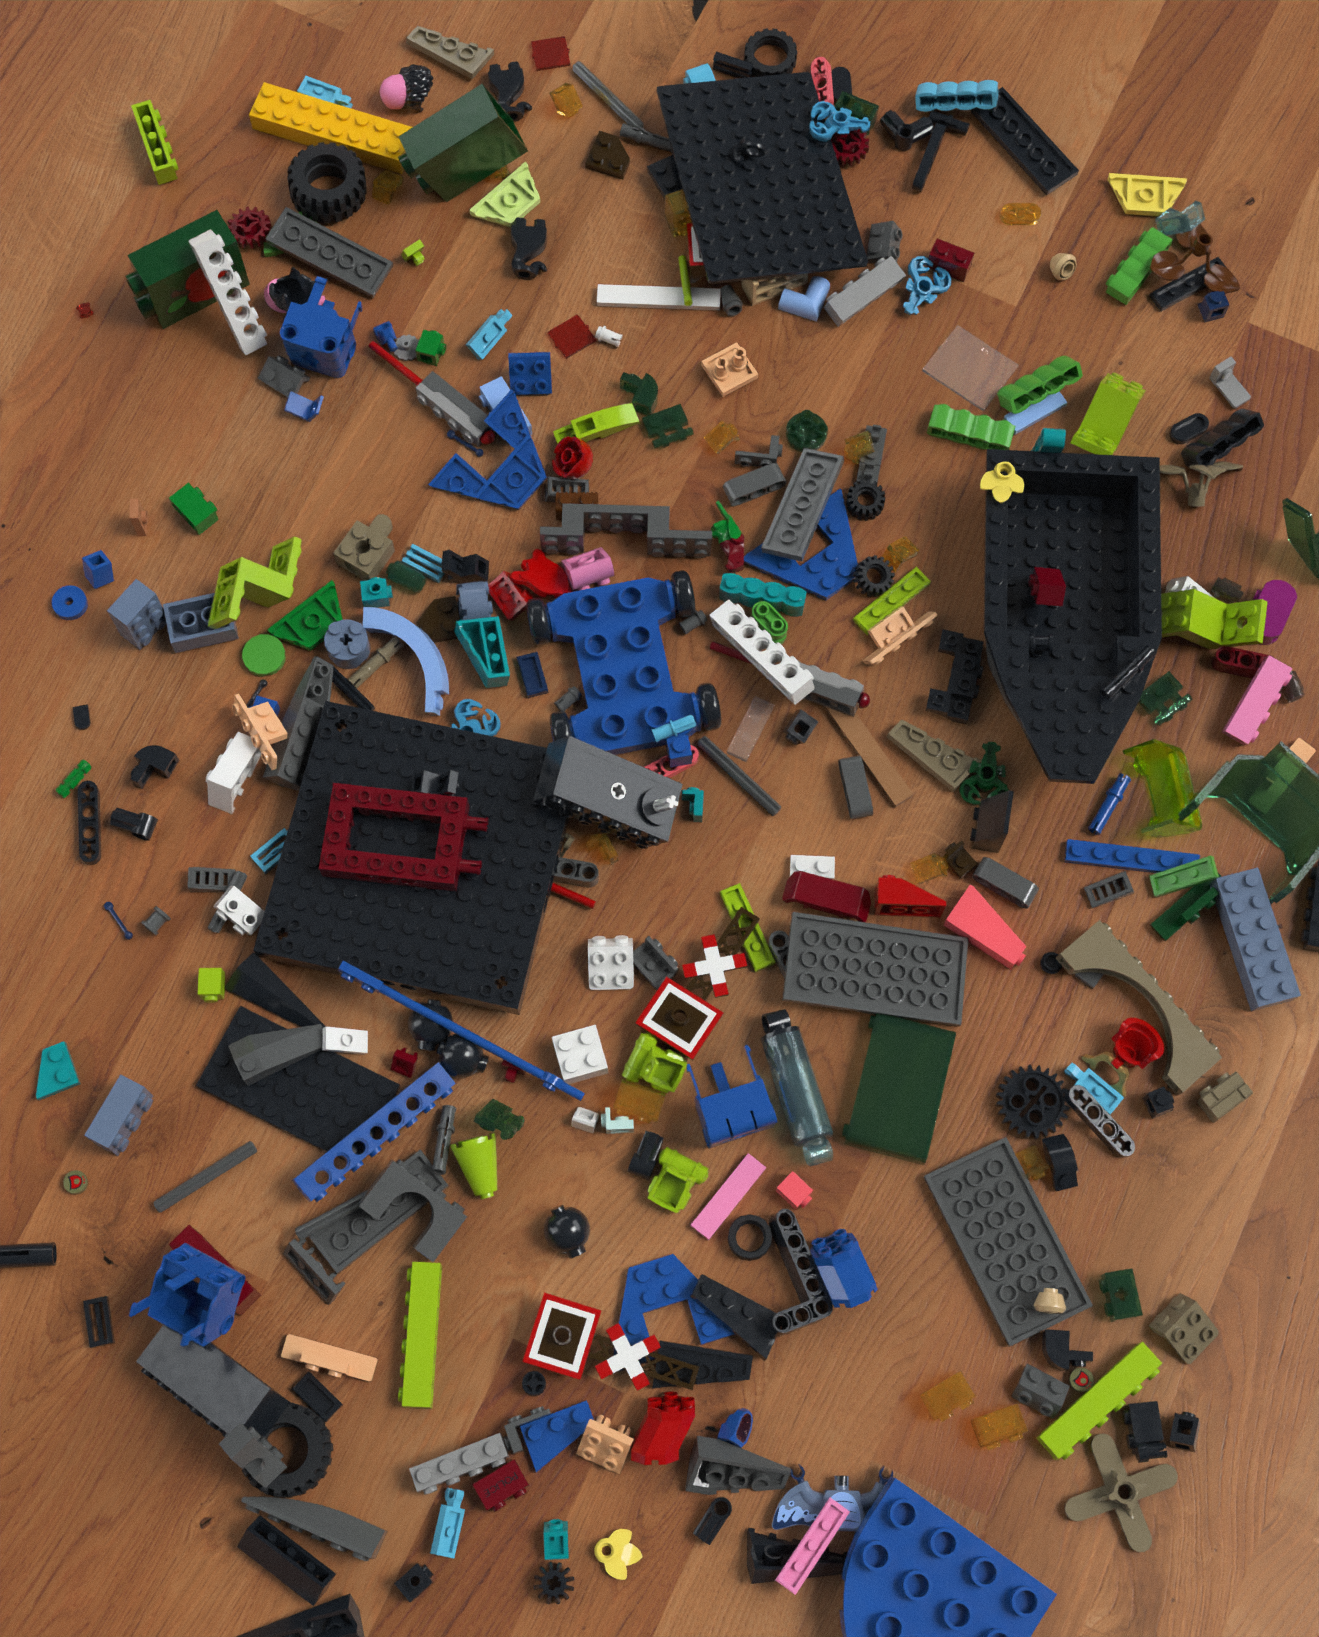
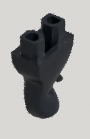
(508, 87)
(528, 244)

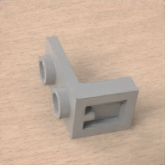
(1227, 383)

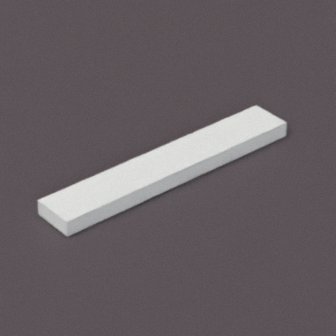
(656, 297)

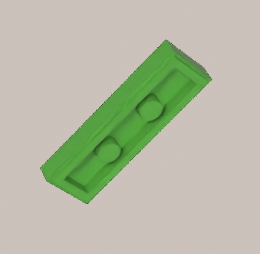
(1184, 876)

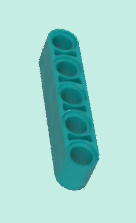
(1050, 440)

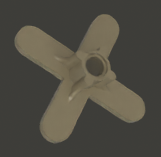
(1107, 1498)

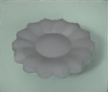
(406, 347)

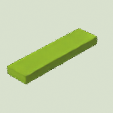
(893, 598)
(756, 945)

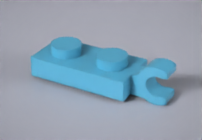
(324, 92)
(489, 334)
(1096, 1086)
(448, 1524)

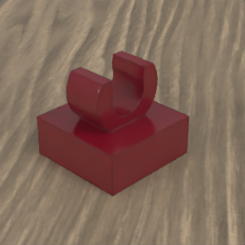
(404, 1062)
(512, 1071)

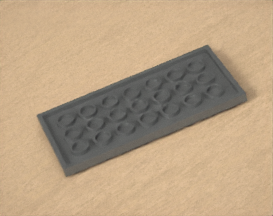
(875, 969)
(1006, 1239)

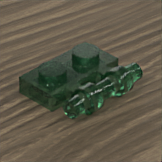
(666, 421)
(1159, 693)
(499, 1116)

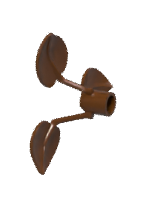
(1169, 268)

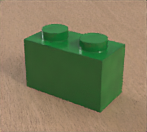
(194, 508)

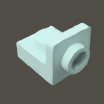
(619, 1125)

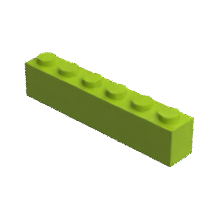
(421, 1335)
(1098, 1401)

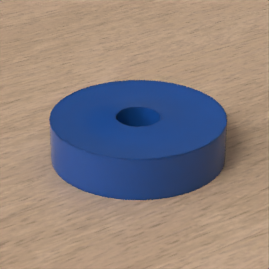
(66, 594)

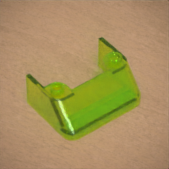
(1168, 785)

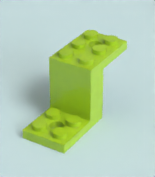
(1108, 415)
(255, 582)
(1212, 621)

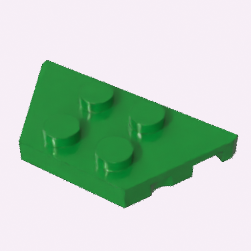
(310, 620)

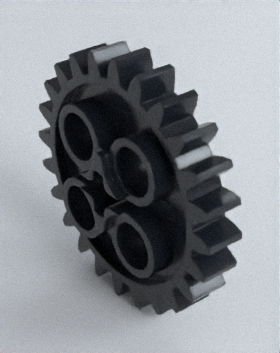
(1017, 1088)

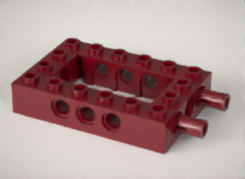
(439, 874)

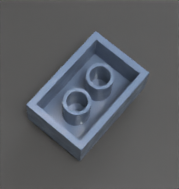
(137, 614)
(188, 624)
(119, 1115)

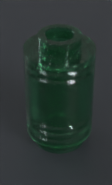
(406, 576)

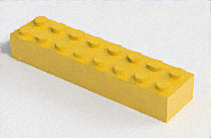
(317, 121)

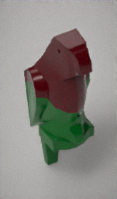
(730, 540)

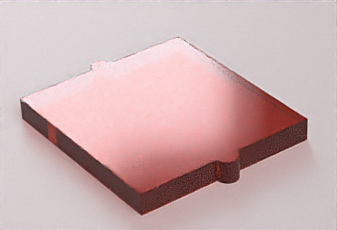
(550, 53)
(572, 336)

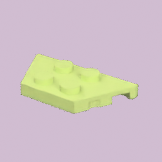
(509, 199)

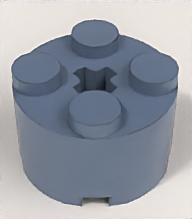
(473, 600)
(358, 645)

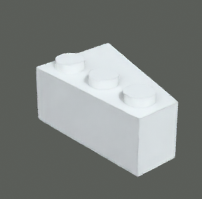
(231, 771)

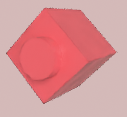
(795, 1191)

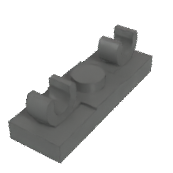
(870, 464)
(312, 1270)

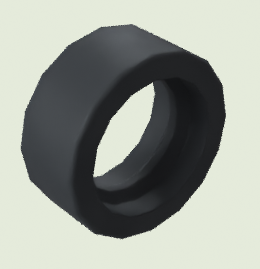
(759, 1222)

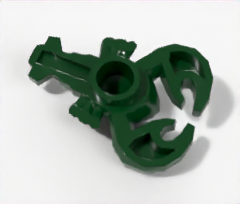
(986, 776)

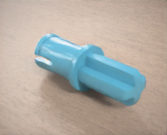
(674, 728)

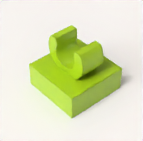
(414, 252)

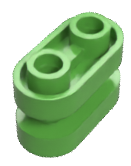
(770, 620)

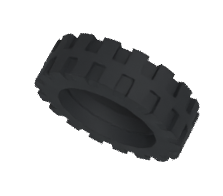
(771, 37)

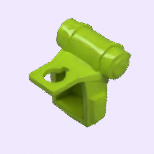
(654, 1065)
(675, 1180)

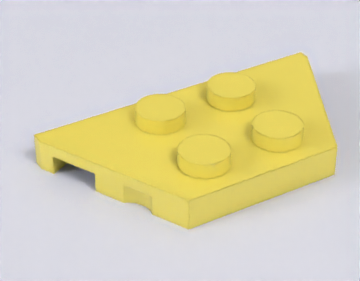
(1146, 193)

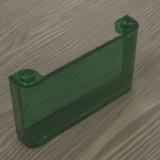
(900, 1088)

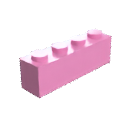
(1257, 700)

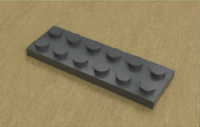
(329, 252)
(802, 504)
(359, 1231)

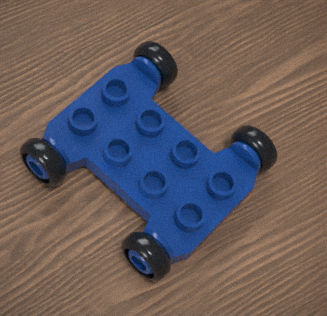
(623, 662)

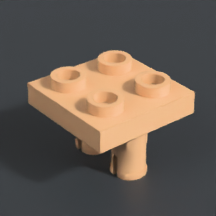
(729, 369)
(605, 1445)

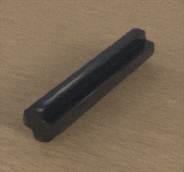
(351, 691)

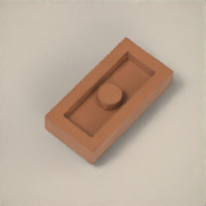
(138, 517)

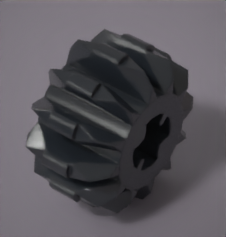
(558, 1590)

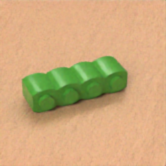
(1136, 268)
(1036, 386)
(970, 429)

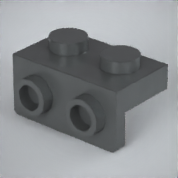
(884, 241)
(282, 376)
(654, 963)
(1040, 1391)

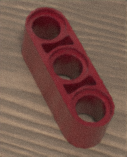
(1233, 663)

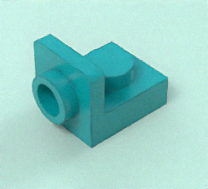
(696, 808)
(556, 1539)

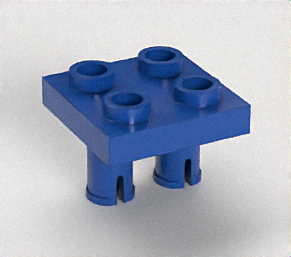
(530, 373)

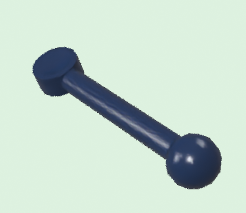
(451, 435)
(109, 907)

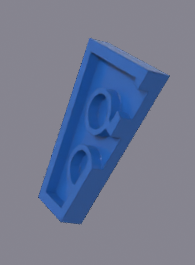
(555, 1432)

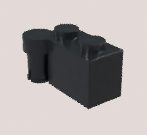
(1144, 1431)

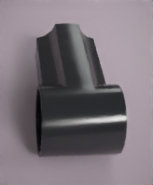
(139, 825)
(644, 1161)
(712, 1522)

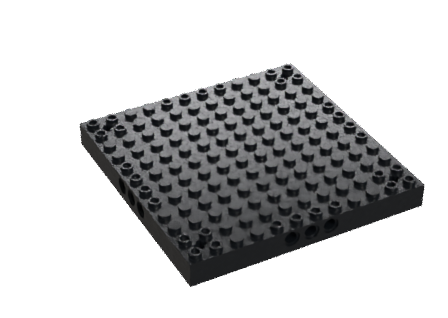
(409, 935)

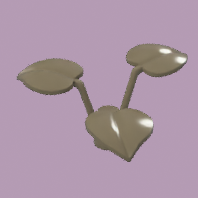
(1198, 491)

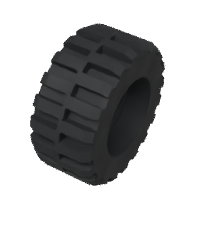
(327, 161)
(317, 1459)

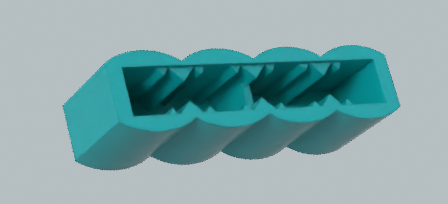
(753, 590)

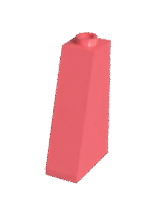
(985, 929)

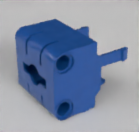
(318, 336)
(733, 1111)
(192, 1308)

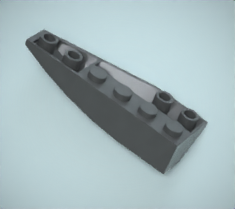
(301, 725)
(324, 1523)

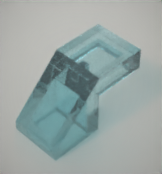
(1177, 222)

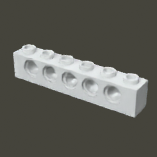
(203, 247)
(793, 688)

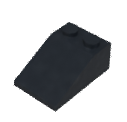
(992, 822)

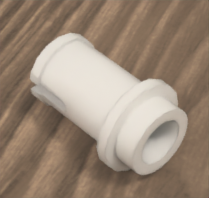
(608, 335)

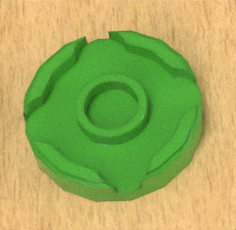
(264, 655)

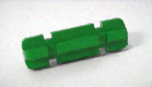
(73, 778)

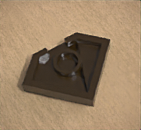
(608, 156)
(440, 619)

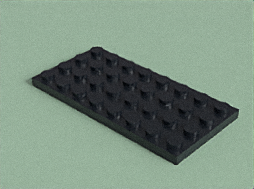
(311, 1099)

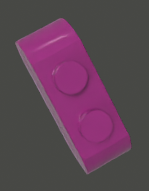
(1280, 599)

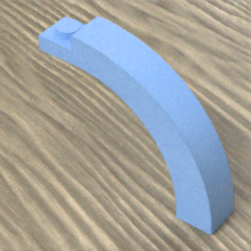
(436, 677)

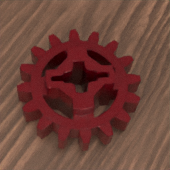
(850, 147)
(250, 227)

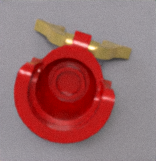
(1134, 1046)

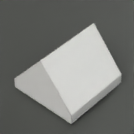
(584, 1119)

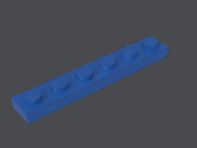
(1124, 856)

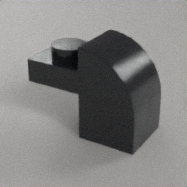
(464, 569)
(152, 759)
(436, 784)
(1061, 1160)
(1057, 1353)

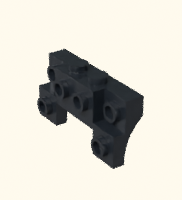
(962, 686)

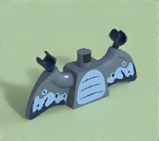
(803, 1504)

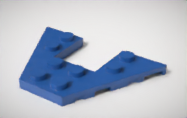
(515, 478)
(826, 571)
(657, 1286)

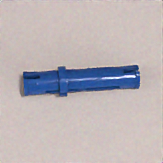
(1113, 796)

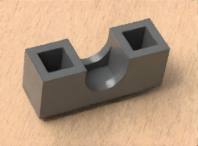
(254, 1453)

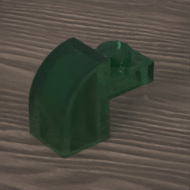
(645, 392)

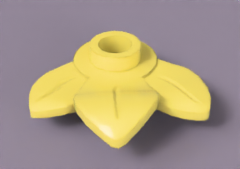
(1000, 484)
(621, 1554)

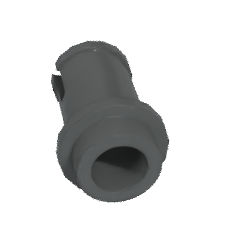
(693, 622)
(568, 699)

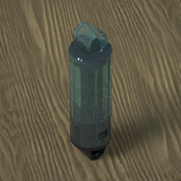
(797, 1087)

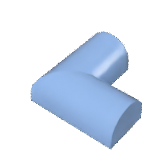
(806, 305)

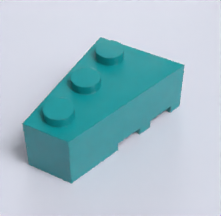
(485, 648)

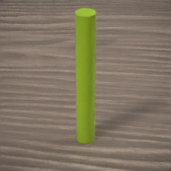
(685, 280)

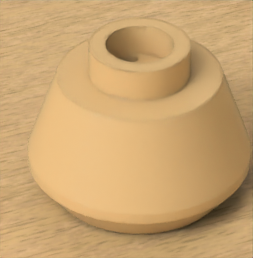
(1063, 266)
(1050, 1302)

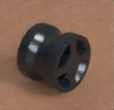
(534, 1379)

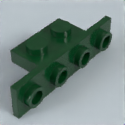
(1185, 910)

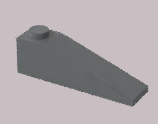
(270, 1052)
(723, 1466)

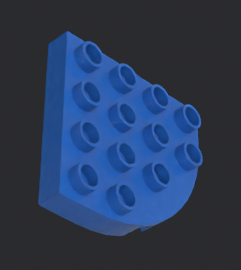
(931, 1577)

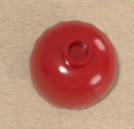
(572, 458)

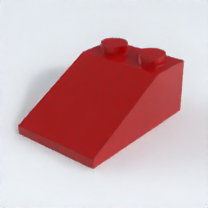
(902, 898)

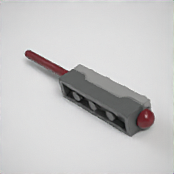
(829, 690)

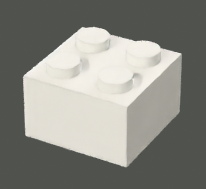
(580, 1054)

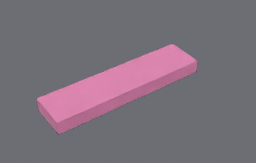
(728, 1196)
(812, 1546)

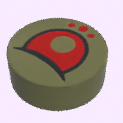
(75, 1182)
(1081, 1379)

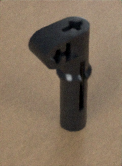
(28, 1255)

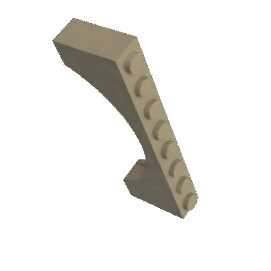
(1187, 1048)

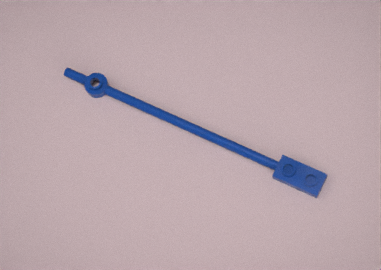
(372, 984)

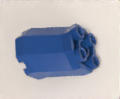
(843, 1269)

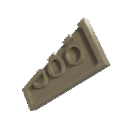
(462, 57)
(940, 760)

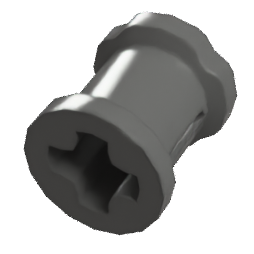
(156, 920)

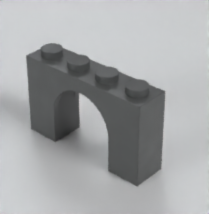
(445, 1217)

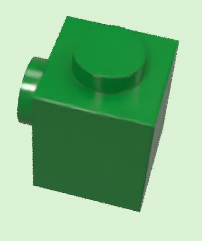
(430, 347)

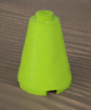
(479, 1163)

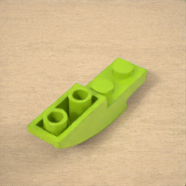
(599, 423)

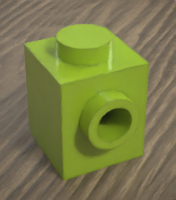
(211, 984)

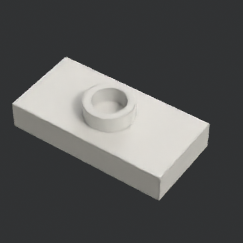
(345, 1040)

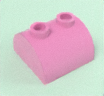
(588, 569)

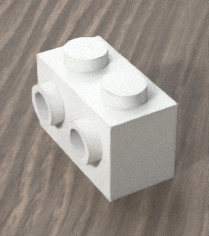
(239, 910)

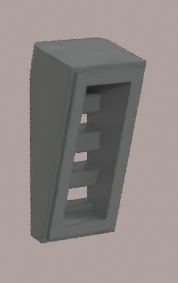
(558, 482)
(211, 872)
(1112, 897)

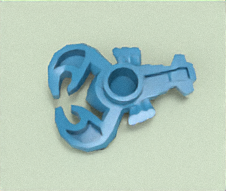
(837, 122)
(922, 285)
(464, 710)

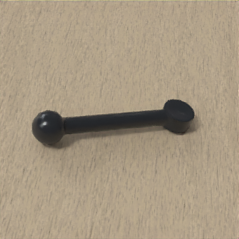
(262, 684)

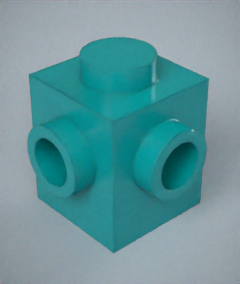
(376, 592)

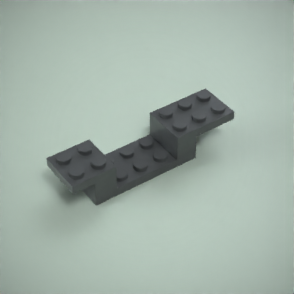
(619, 518)

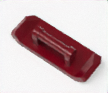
(827, 895)

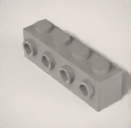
(864, 291)
(459, 1463)

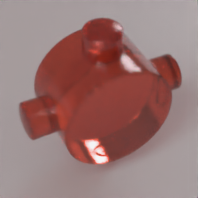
(84, 310)

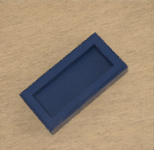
(532, 674)

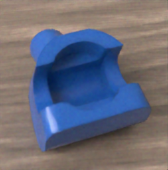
(385, 335)

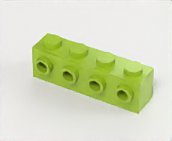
(153, 139)

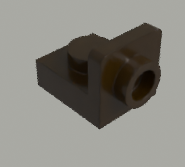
(959, 859)

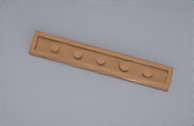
(872, 756)

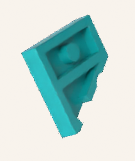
(56, 1071)

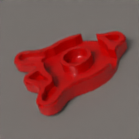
(542, 576)

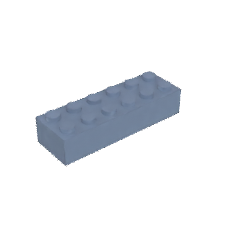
(1255, 939)

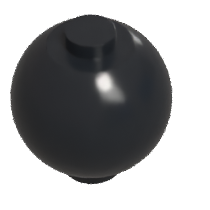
(425, 1031)
(461, 1057)
(567, 1231)

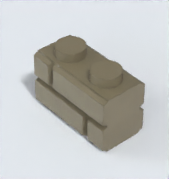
(1224, 1096)

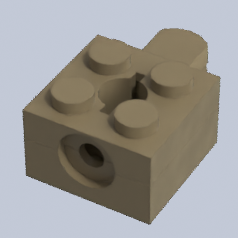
(366, 548)

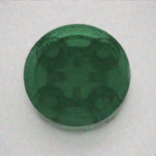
(806, 431)

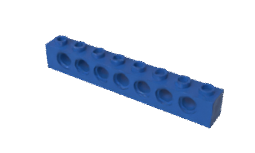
(306, 1180)

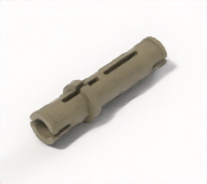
(383, 655)

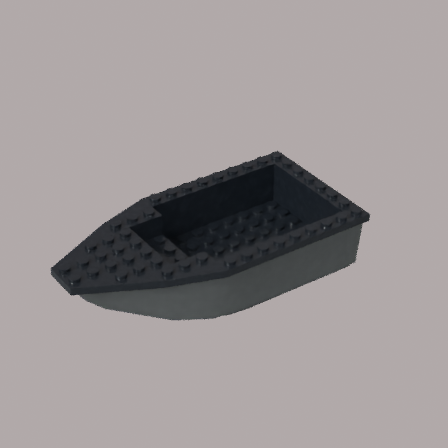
(1103, 532)

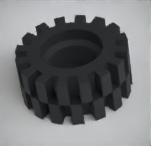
(861, 510)
(863, 581)

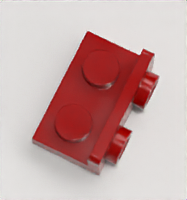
(509, 596)

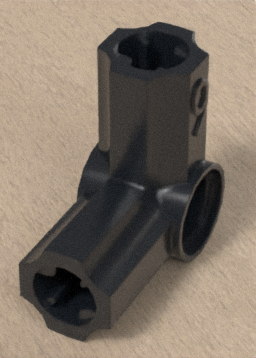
(904, 133)

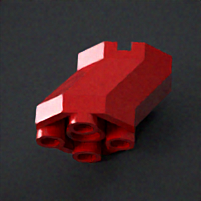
(663, 1429)

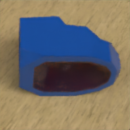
(737, 1428)

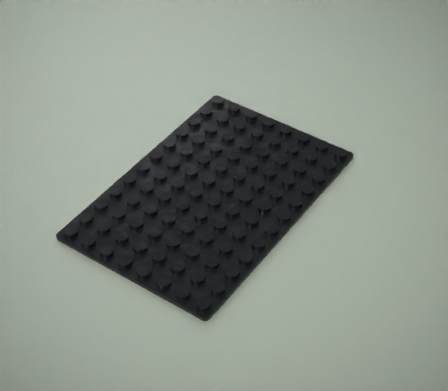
(773, 210)

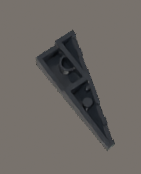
(261, 986)
(769, 1555)
(331, 1619)

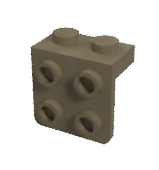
(1185, 1327)

